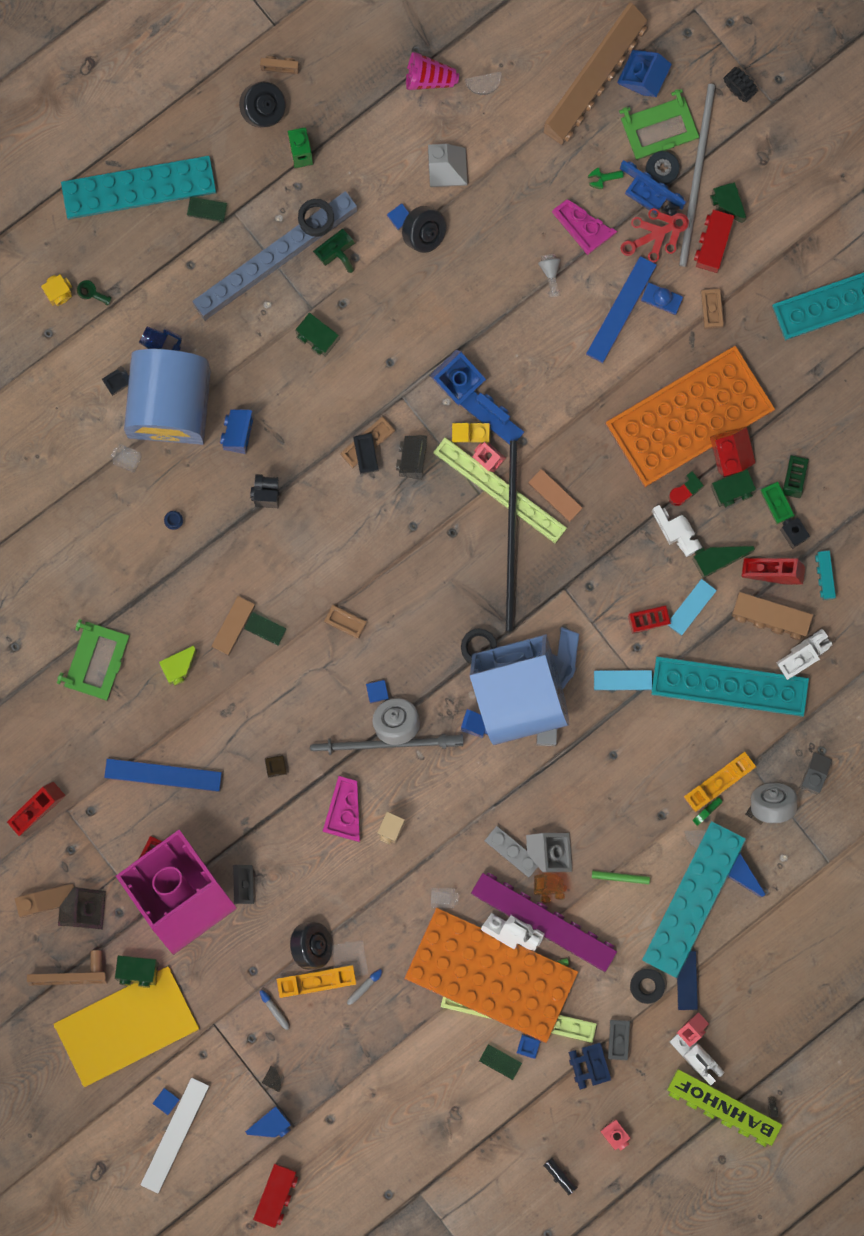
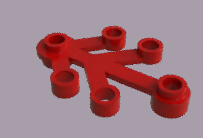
(657, 233)

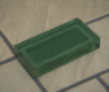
(207, 209)
(265, 629)
(500, 1062)

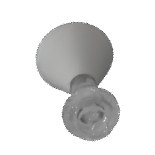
(550, 265)

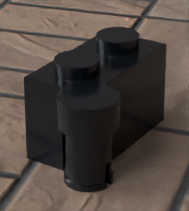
(265, 491)

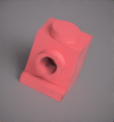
(494, 462)
(693, 1029)
(610, 1130)

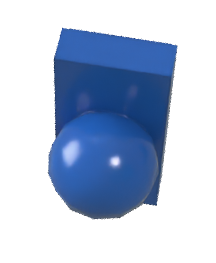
(661, 298)

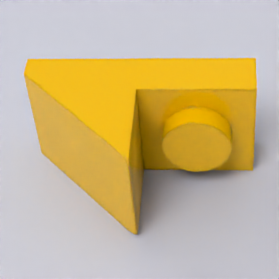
(471, 432)

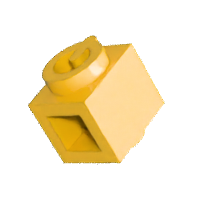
(57, 290)

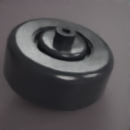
(262, 104)
(424, 229)
(311, 945)

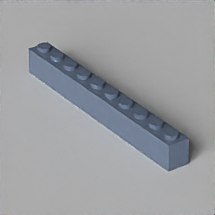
(270, 259)

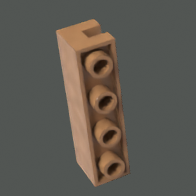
(771, 615)

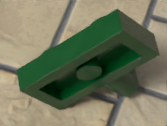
(334, 248)

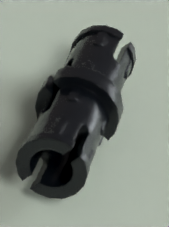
(560, 1176)

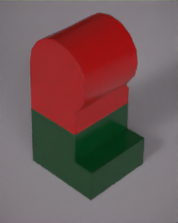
(686, 491)

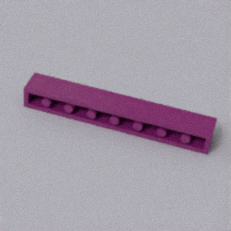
(555, 928)

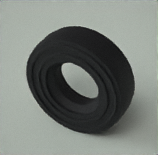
(659, 986)

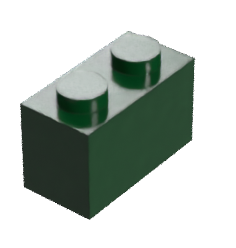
(317, 335)
(733, 488)
(136, 970)

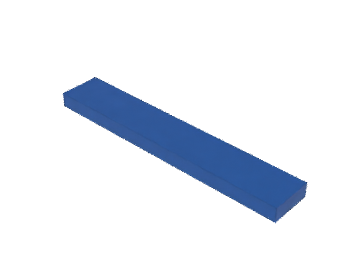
(621, 309)
(163, 775)

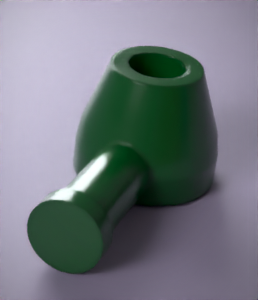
(91, 292)

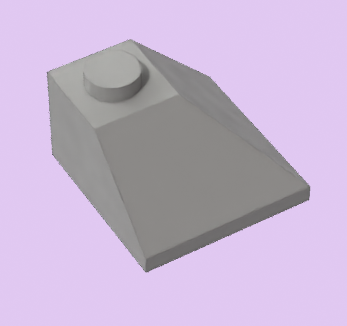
(447, 165)
(550, 851)

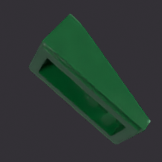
(793, 488)

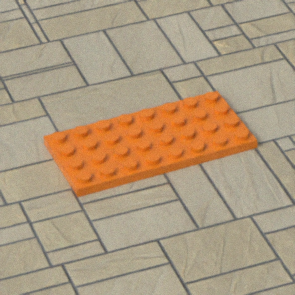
(683, 416)
(490, 976)

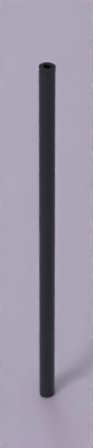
(511, 536)

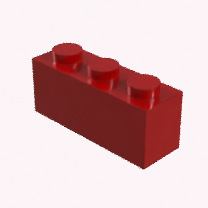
(713, 241)
(275, 1196)

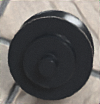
(670, 209)

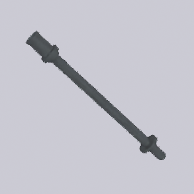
(442, 741)

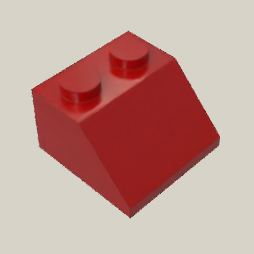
(732, 451)

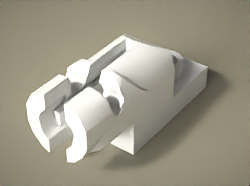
(677, 530)
(804, 654)
(513, 932)
(697, 1058)

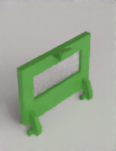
(659, 127)
(95, 660)

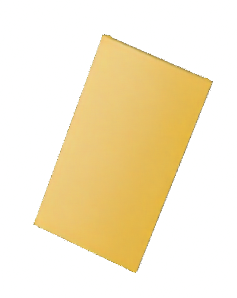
(125, 1027)

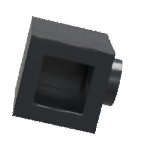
(794, 532)

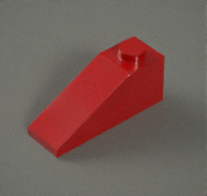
(776, 570)
(36, 808)

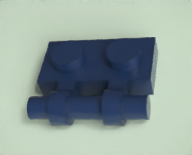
(595, 1063)

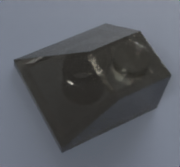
(83, 909)

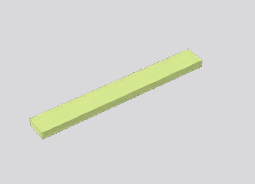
(499, 490)
(564, 1025)

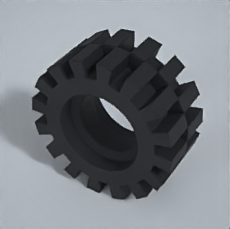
(740, 84)

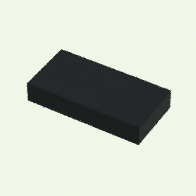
(365, 453)

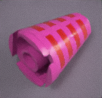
(429, 73)

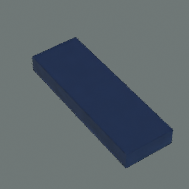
(688, 984)

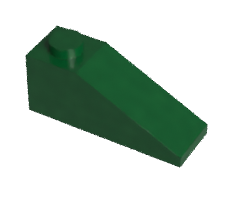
(716, 558)

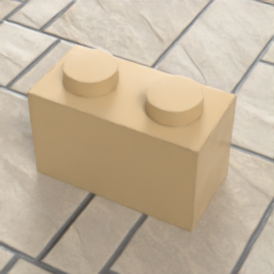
(390, 828)

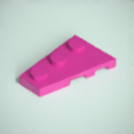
(585, 229)
(343, 811)

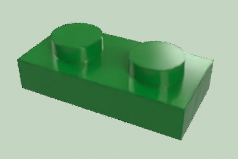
(777, 503)

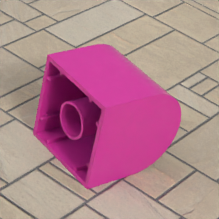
(176, 892)

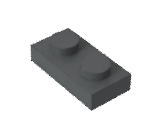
(243, 884)
(618, 1040)

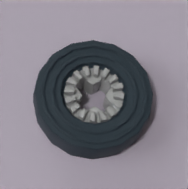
(669, 161)

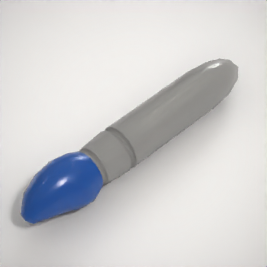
(364, 987)
(274, 1010)

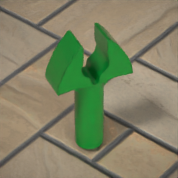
(603, 177)
(707, 811)

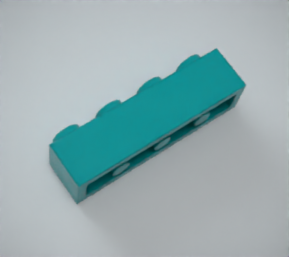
(826, 575)

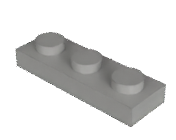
(511, 851)

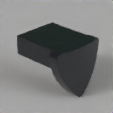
(116, 380)

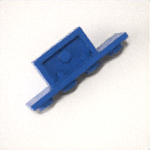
(648, 191)
(486, 411)

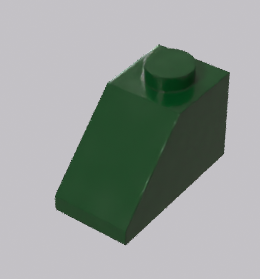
(728, 201)

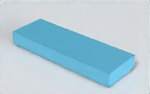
(691, 607)
(623, 680)

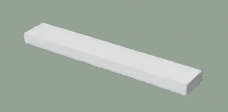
(174, 1135)

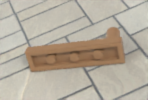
(95, 976)

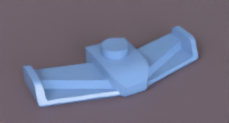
(567, 653)

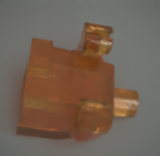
(549, 884)

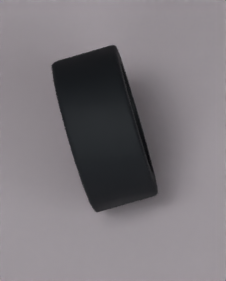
(316, 232)
(471, 634)

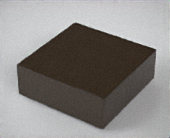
(275, 766)

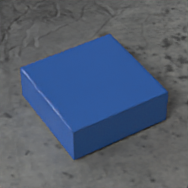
(398, 216)
(377, 691)
(528, 1046)
(166, 1101)

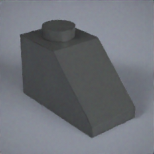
(816, 773)

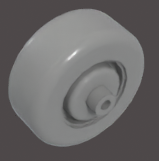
(396, 721)
(774, 803)

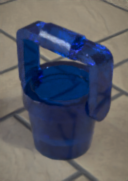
(155, 339)

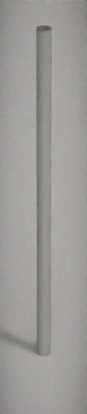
(697, 174)

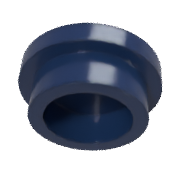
(173, 520)

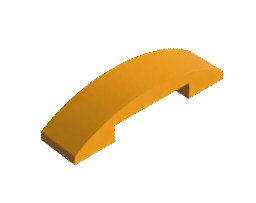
(719, 782)
(316, 981)

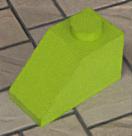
(178, 665)

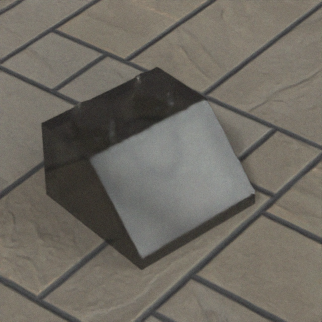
(413, 456)

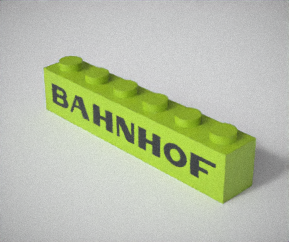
(723, 1107)

